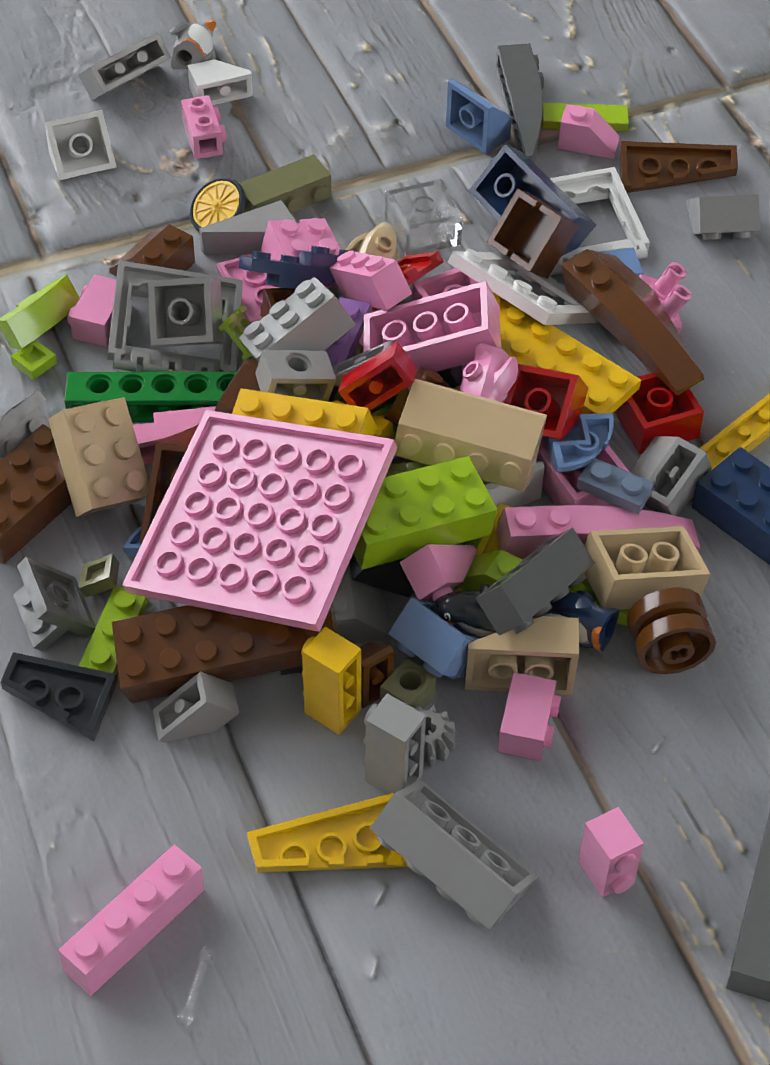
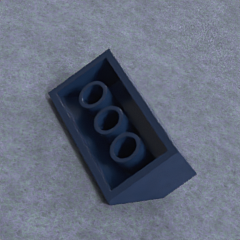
(515, 171)

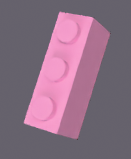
(370, 279)

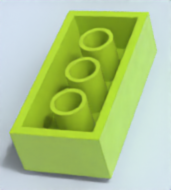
(426, 507)

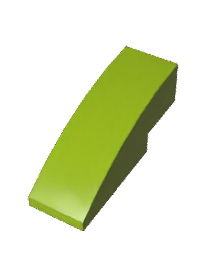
(39, 312)

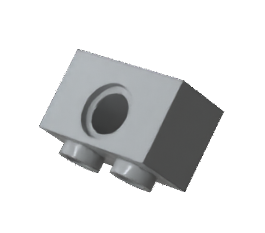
(296, 373)

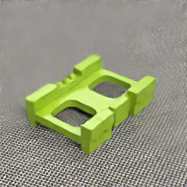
(234, 322)

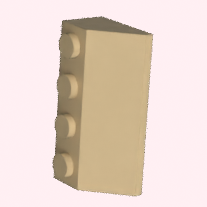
(453, 424)

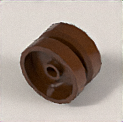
(670, 630)

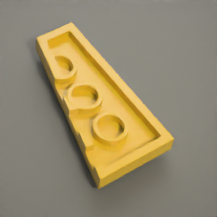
(325, 841)

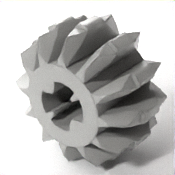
(438, 735)

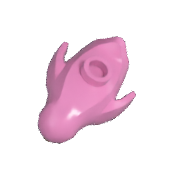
(490, 373)

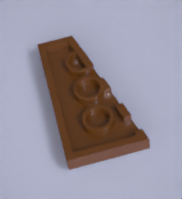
(671, 164)

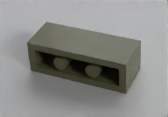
(295, 184)

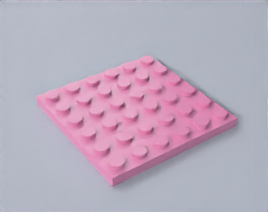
(261, 519)

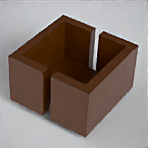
(532, 234)

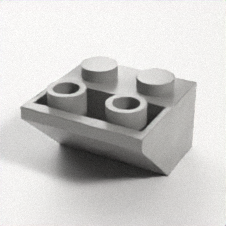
(674, 470)

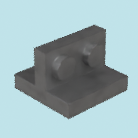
(21, 422)
(50, 604)

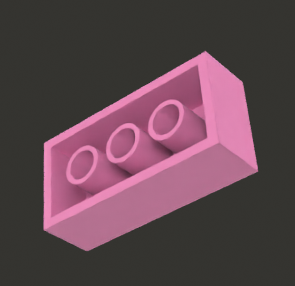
(439, 328)

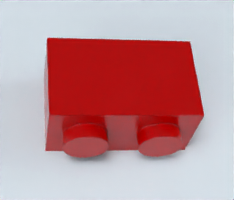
(378, 378)

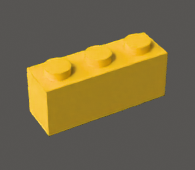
(331, 680)

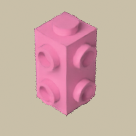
(203, 127)

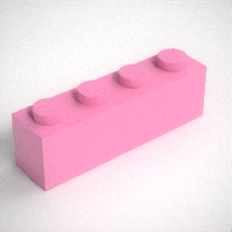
(131, 920)

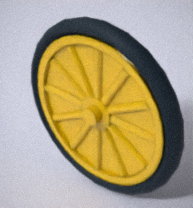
(216, 202)

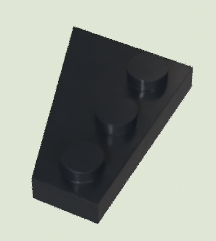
(61, 690)

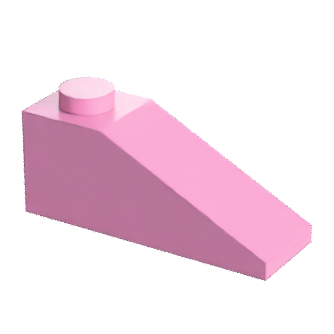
(438, 569)

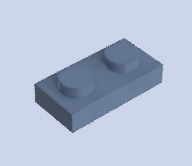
(615, 485)

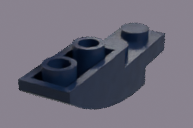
(293, 270)

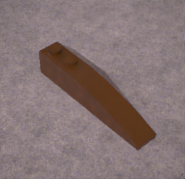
(632, 315)

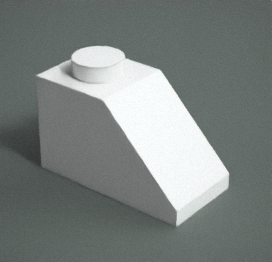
(219, 81)

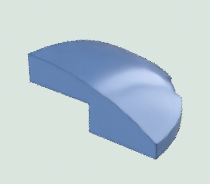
(582, 442)

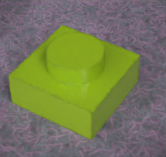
(33, 359)

